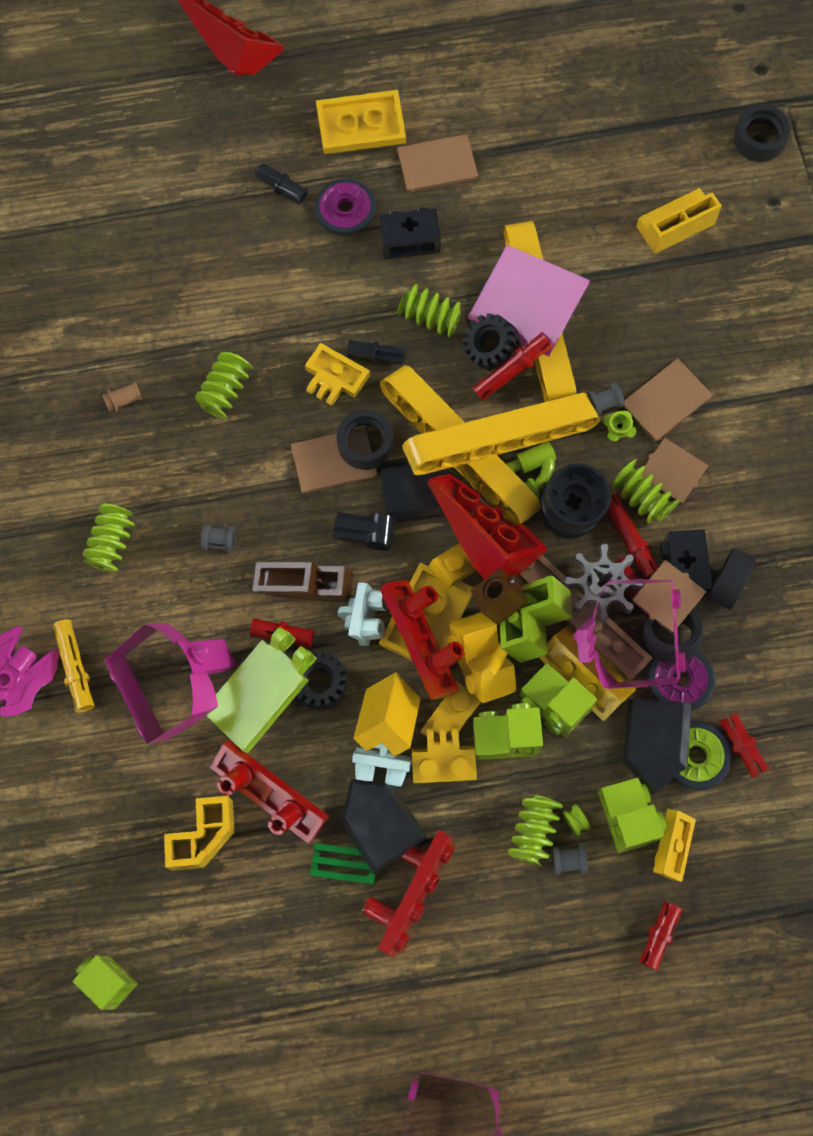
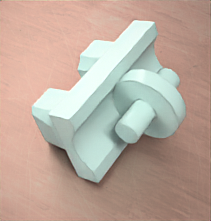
(361, 612)
(367, 761)

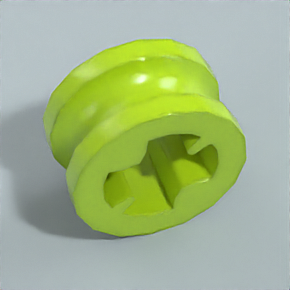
(576, 820)

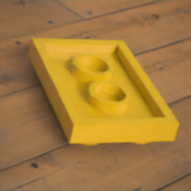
(361, 122)
(448, 608)

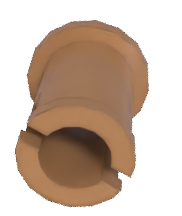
(122, 397)

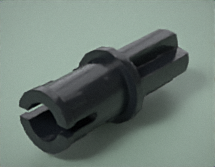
(281, 183)
(375, 352)

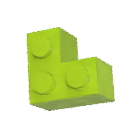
(525, 631)
(560, 702)
(508, 736)
(630, 817)

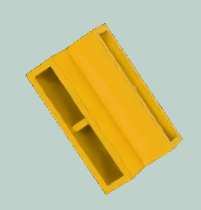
(679, 220)
(388, 715)

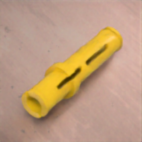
(76, 677)

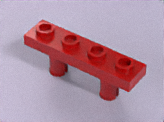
(418, 637)
(268, 791)
(411, 908)

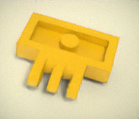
(334, 374)
(443, 759)

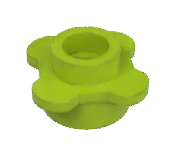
(623, 418)

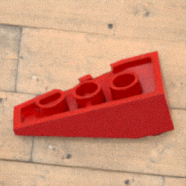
(230, 40)
(482, 531)

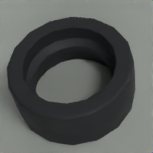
(767, 115)
(357, 419)
(732, 578)
(665, 652)

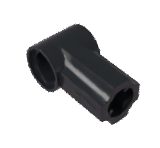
(373, 530)

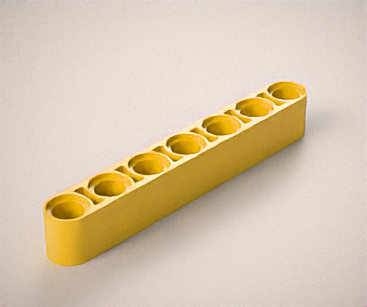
(553, 371)
(500, 433)
(487, 476)

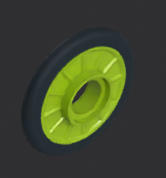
(717, 758)

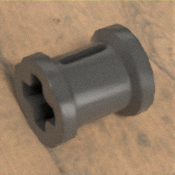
(607, 398)
(218, 538)
(569, 860)

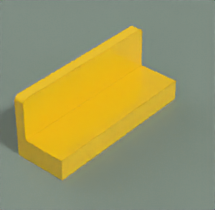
(565, 660)

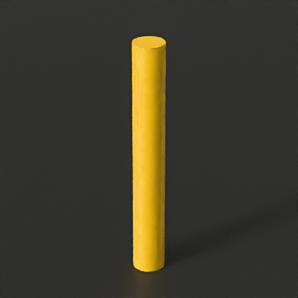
(494, 664)

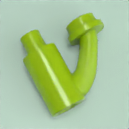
(533, 458)

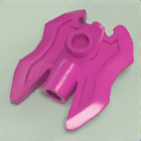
(18, 677)

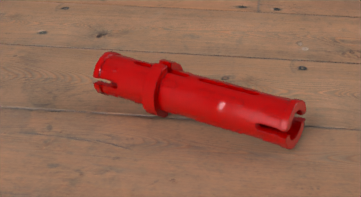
(515, 364)
(631, 537)

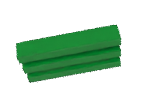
(316, 860)

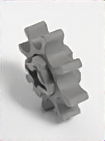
(602, 571)

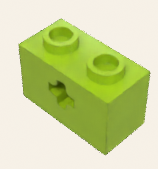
(104, 981)

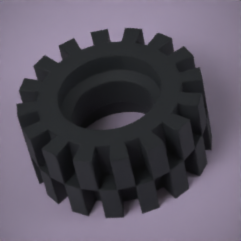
(478, 334)
(333, 692)

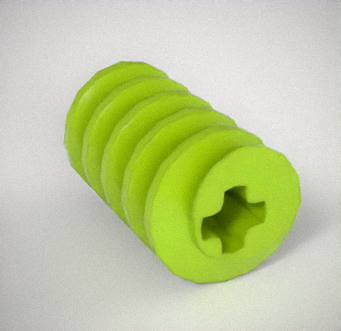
(430, 309)
(221, 382)
(644, 493)
(107, 537)
(534, 830)

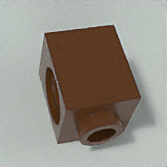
(499, 596)

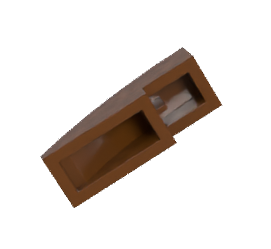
(303, 581)

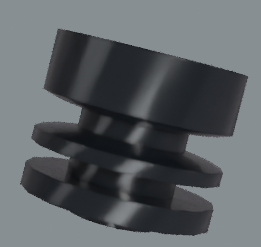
(581, 487)

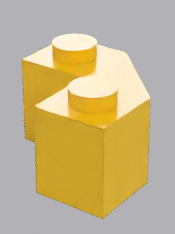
(480, 640)
(197, 848)

